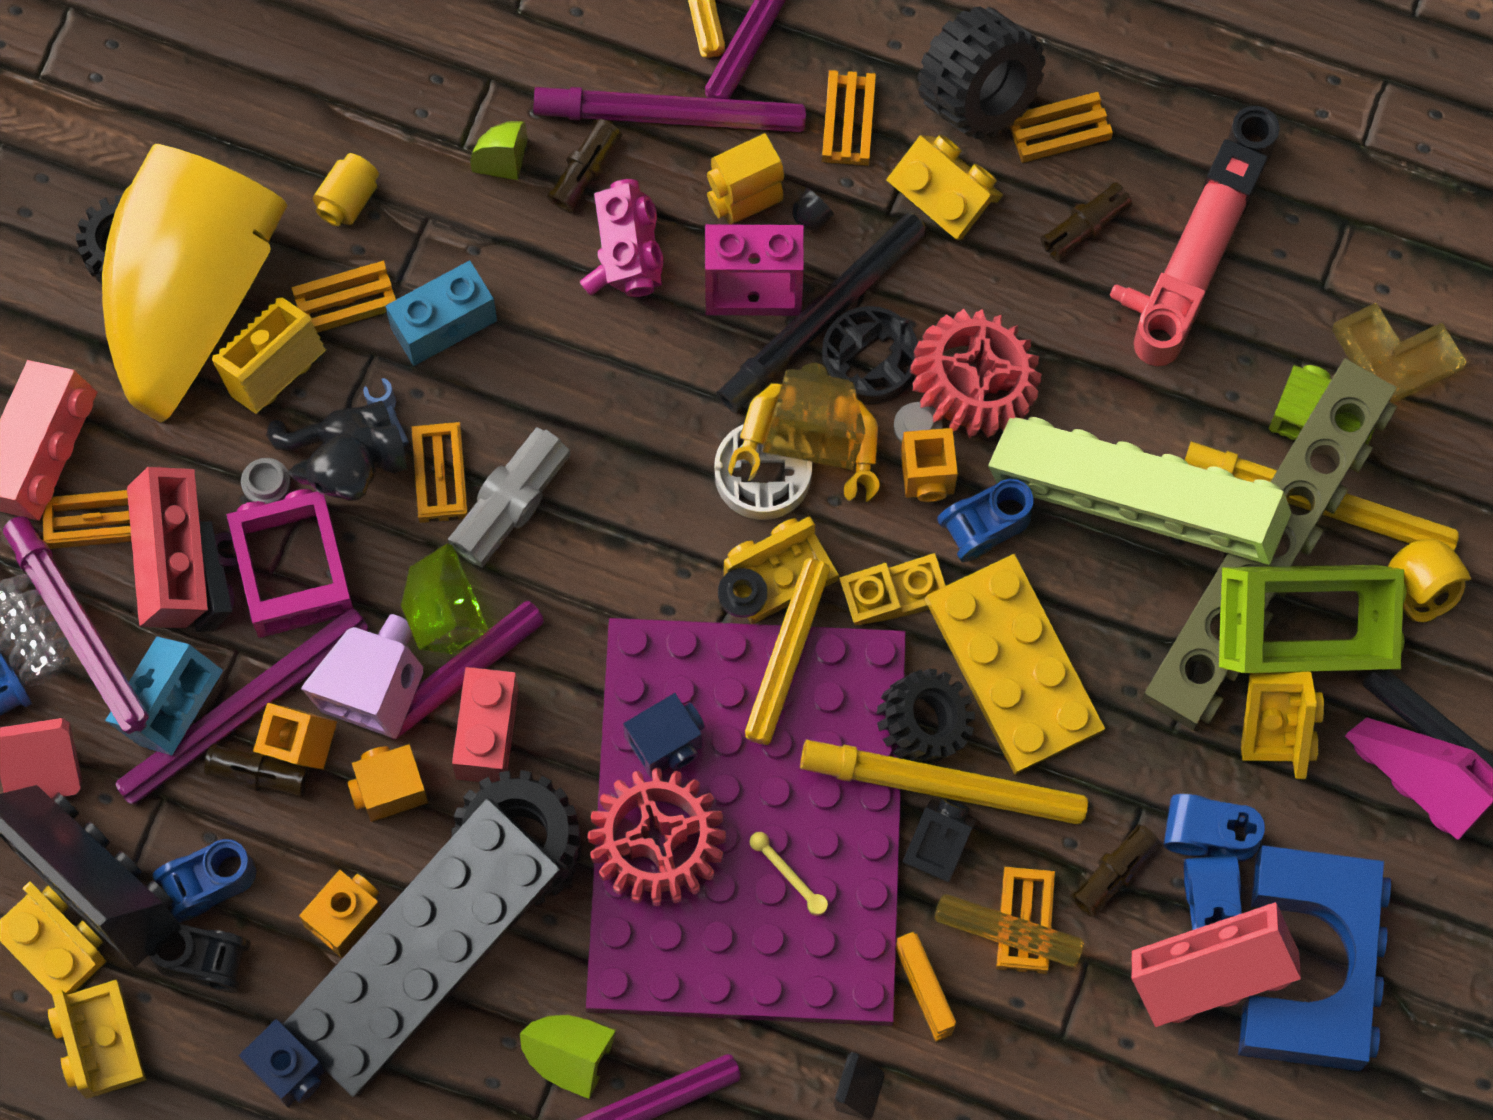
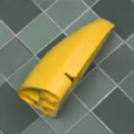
(179, 269)

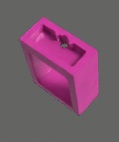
(733, 278)
(304, 606)

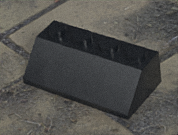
(85, 873)

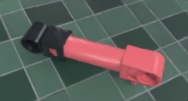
(1204, 240)

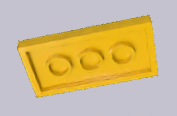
(1014, 664)

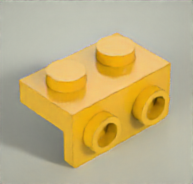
(944, 184)
(779, 563)
(1282, 719)
(97, 1039)

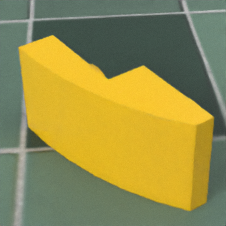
(891, 592)

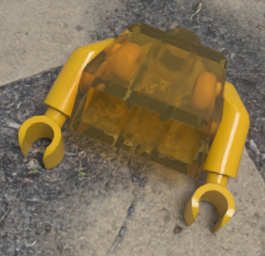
(815, 422)

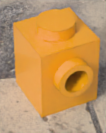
(929, 464)
(295, 736)
(387, 782)
(342, 912)

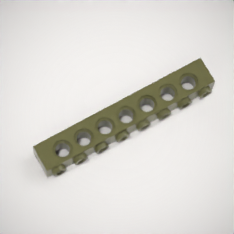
(1350, 391)

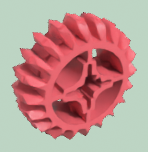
(996, 362)
(644, 795)

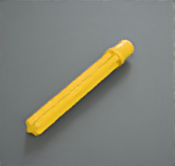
(1351, 509)
(849, 763)

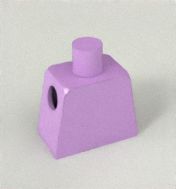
(368, 678)

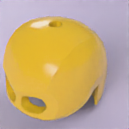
(1428, 572)

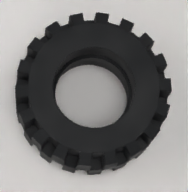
(981, 72)
(539, 802)

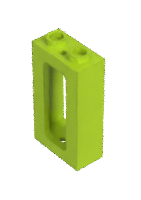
(1379, 619)

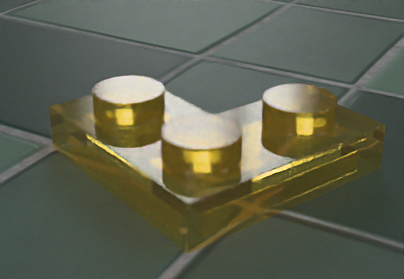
(1405, 364)

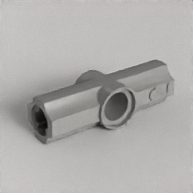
(509, 497)

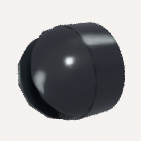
(811, 211)

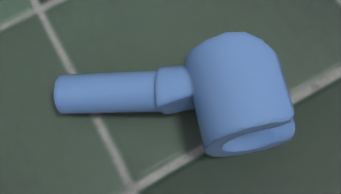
(389, 402)

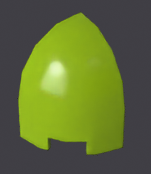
(501, 150)
(567, 1050)

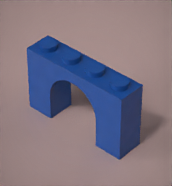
(1349, 899)

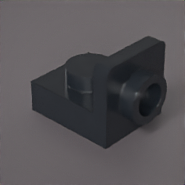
(940, 838)

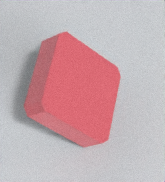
(41, 756)

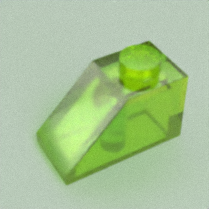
(441, 603)

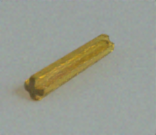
(1009, 930)

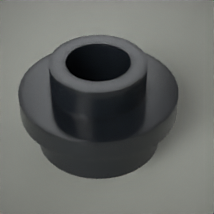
(742, 606)

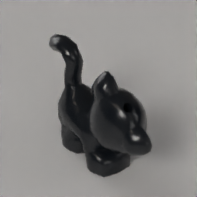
(352, 449)

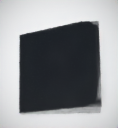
(859, 1087)

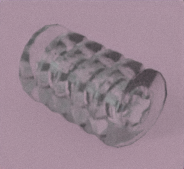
(25, 637)

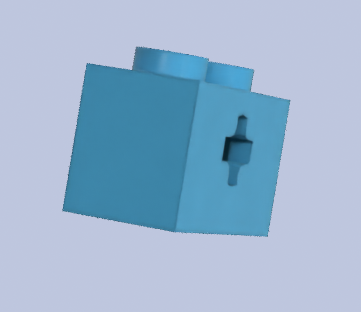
(441, 313)
(172, 688)

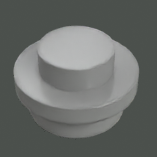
(914, 418)
(265, 480)

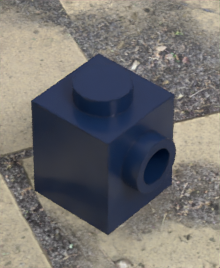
(665, 735)
(283, 1064)

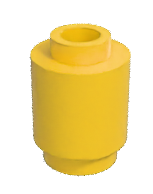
(346, 190)

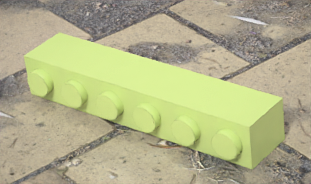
(1143, 488)

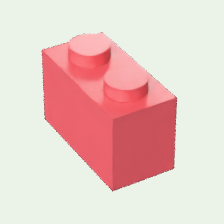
(485, 724)

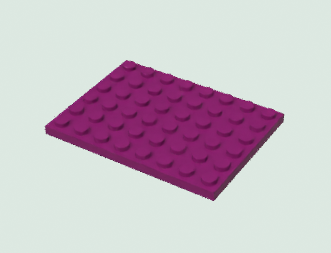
(747, 935)

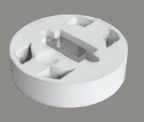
(761, 493)

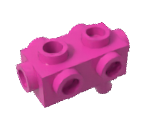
(629, 251)

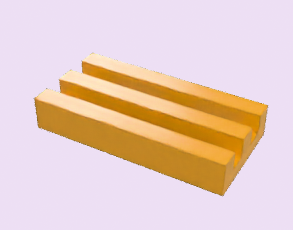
(851, 83)
(1055, 111)
(343, 281)
(442, 510)
(90, 536)
(1022, 962)
(925, 986)

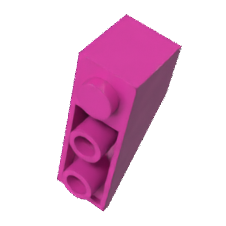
(1438, 775)

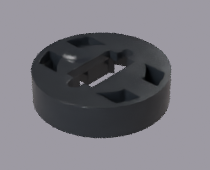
(855, 338)

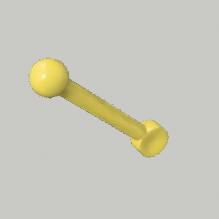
(816, 903)

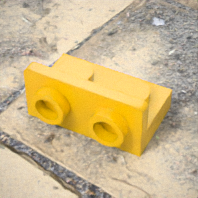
(49, 943)

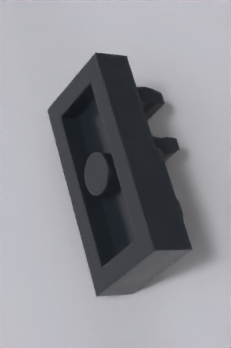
(218, 593)

